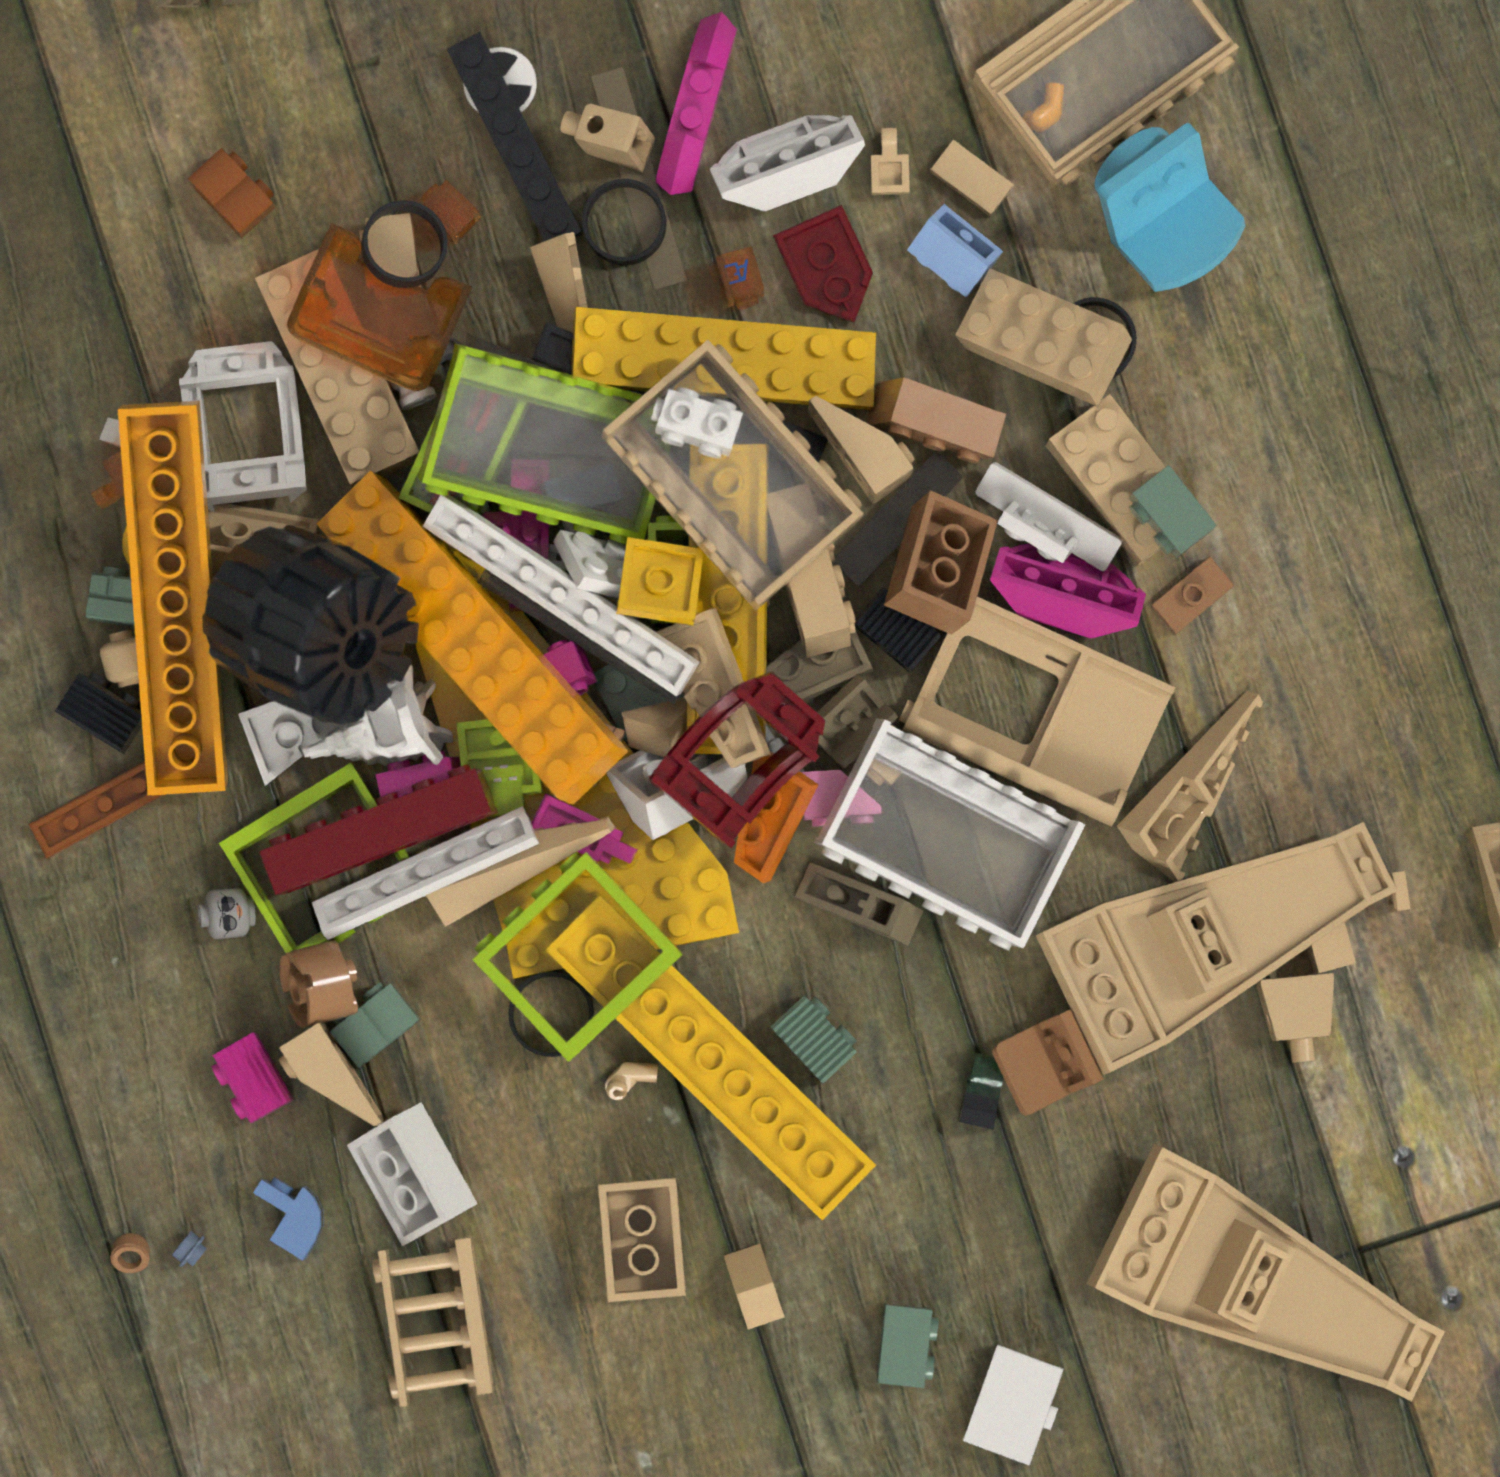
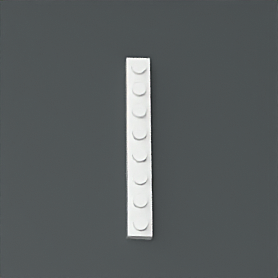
(558, 594)

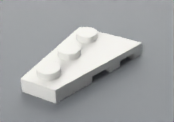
(279, 735)

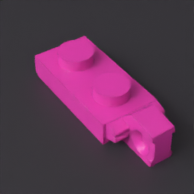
(557, 813)

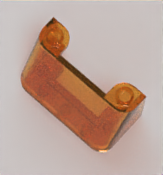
(373, 324)

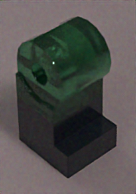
(981, 1093)

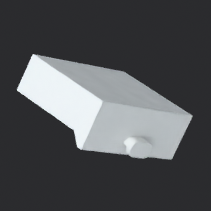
(1014, 1405)

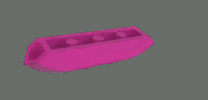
(696, 104)

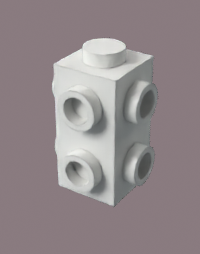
(697, 422)

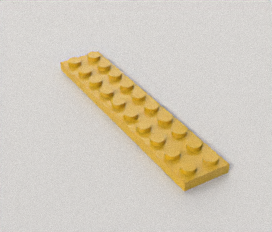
(714, 1060)

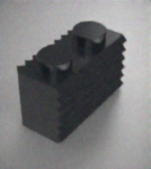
(895, 633)
(102, 712)

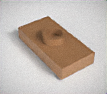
(1192, 595)

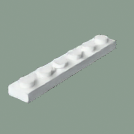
(425, 873)

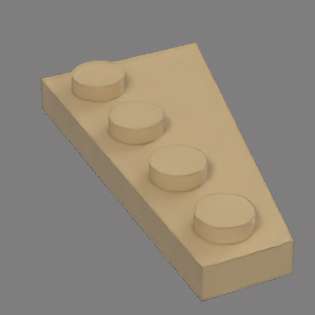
(740, 735)

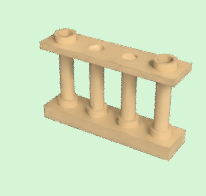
(465, 1297)

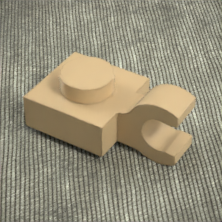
(889, 169)

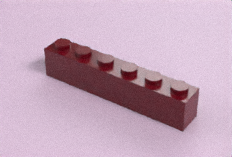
(378, 831)

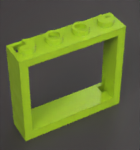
(277, 819)
(543, 897)

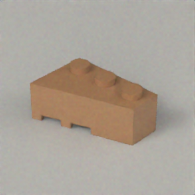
(936, 419)

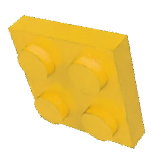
(660, 581)

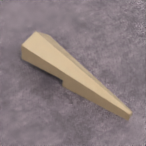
(561, 277)
(1170, 815)
(487, 884)

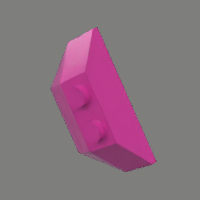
(1067, 593)

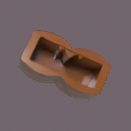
(231, 192)

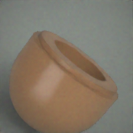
(130, 1242)

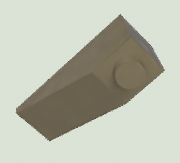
(859, 903)

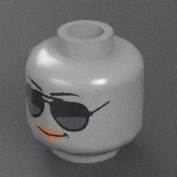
(227, 913)

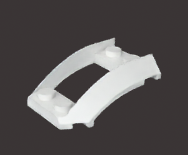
(251, 477)

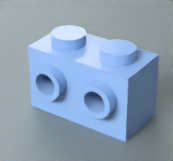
(954, 250)

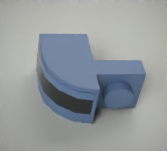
(303, 1217)

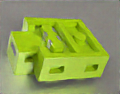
(502, 766)

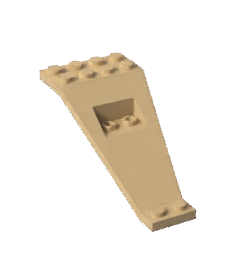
(1143, 970)
(1194, 1250)

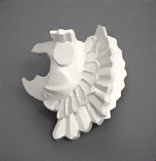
(391, 732)

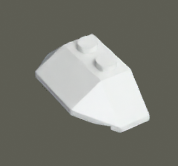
(788, 161)

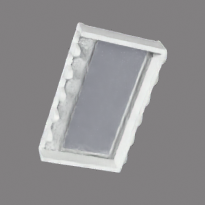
(948, 836)

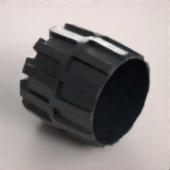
(309, 623)

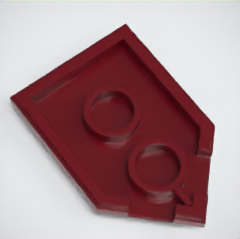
(827, 263)

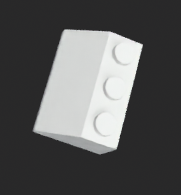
(649, 805)
(411, 1174)

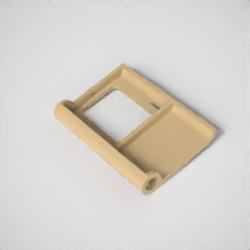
(1090, 729)

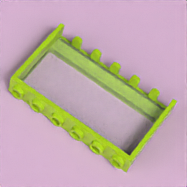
(534, 445)

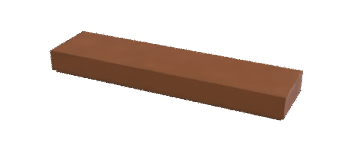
(92, 811)

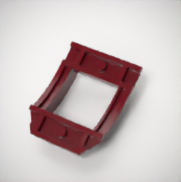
(706, 801)

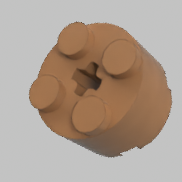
(318, 983)

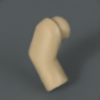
(627, 1075)

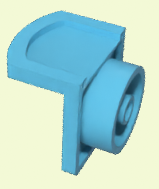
(1166, 208)

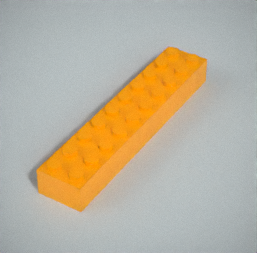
(169, 589)
(479, 642)

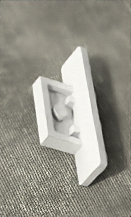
(1046, 521)

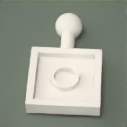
(591, 562)

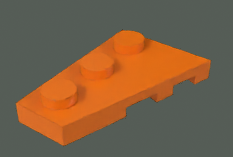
(769, 834)

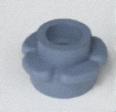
(190, 1249)

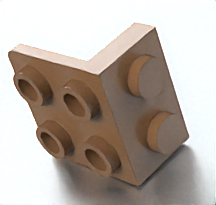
(1046, 1062)

